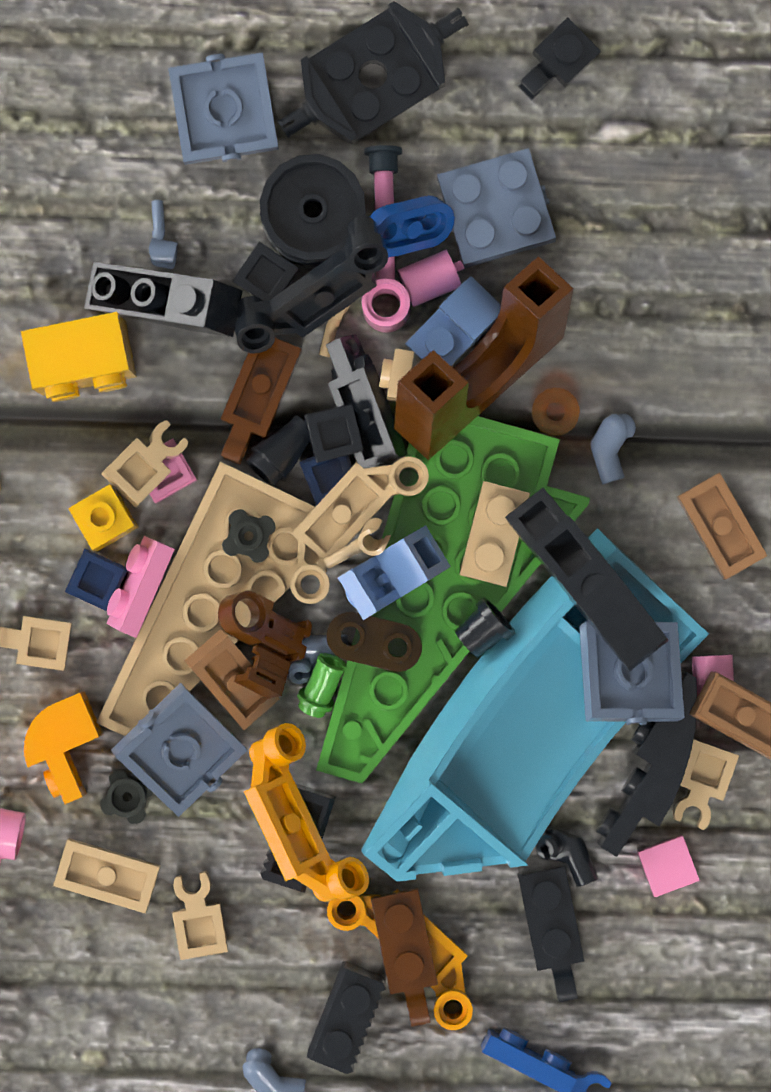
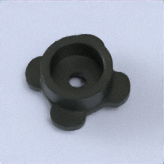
(255, 548)
(114, 801)

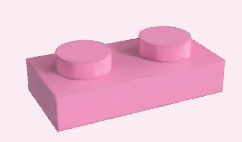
(146, 569)

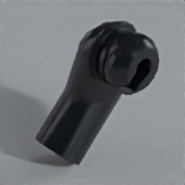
(569, 850)

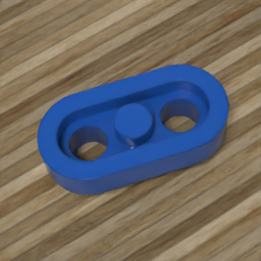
(406, 231)

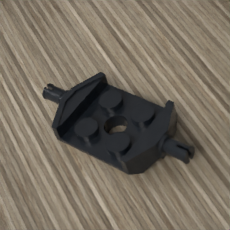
(396, 41)

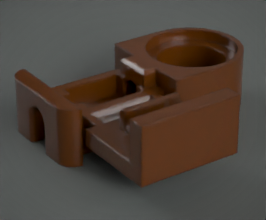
(275, 646)

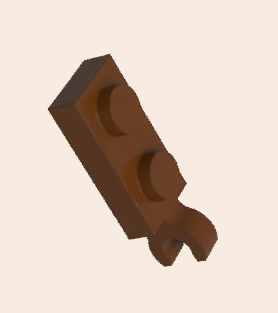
(258, 396)
(405, 949)

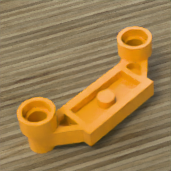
(289, 824)
(445, 953)

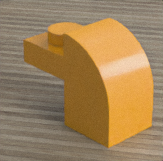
(53, 735)

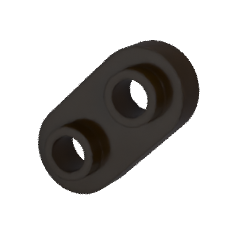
(374, 642)

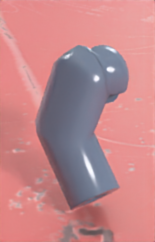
(607, 443)
(302, 669)
(263, 1076)

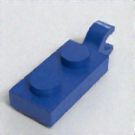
(547, 1069)

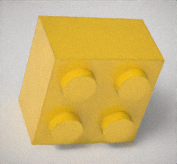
(79, 356)

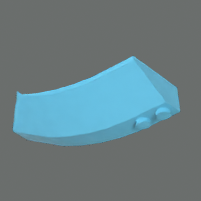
(509, 740)

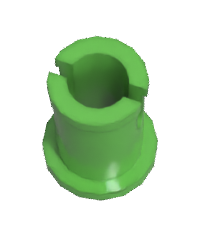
(317, 695)

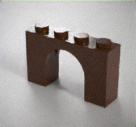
(442, 399)

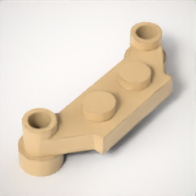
(343, 516)

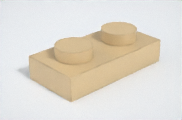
(491, 538)
(106, 875)

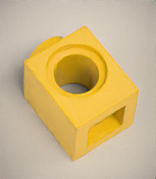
(103, 517)

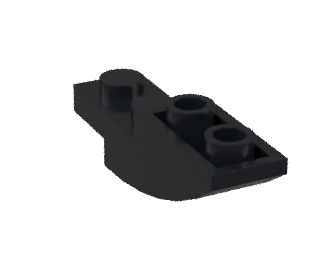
(587, 579)
(652, 790)

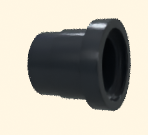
(484, 628)

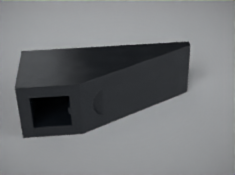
(164, 298)

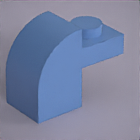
(457, 323)
(393, 572)

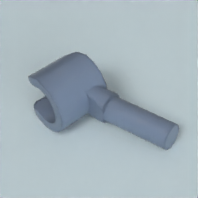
(162, 252)

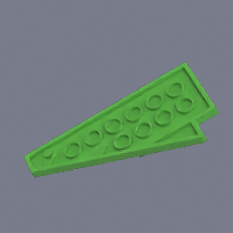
(378, 703)

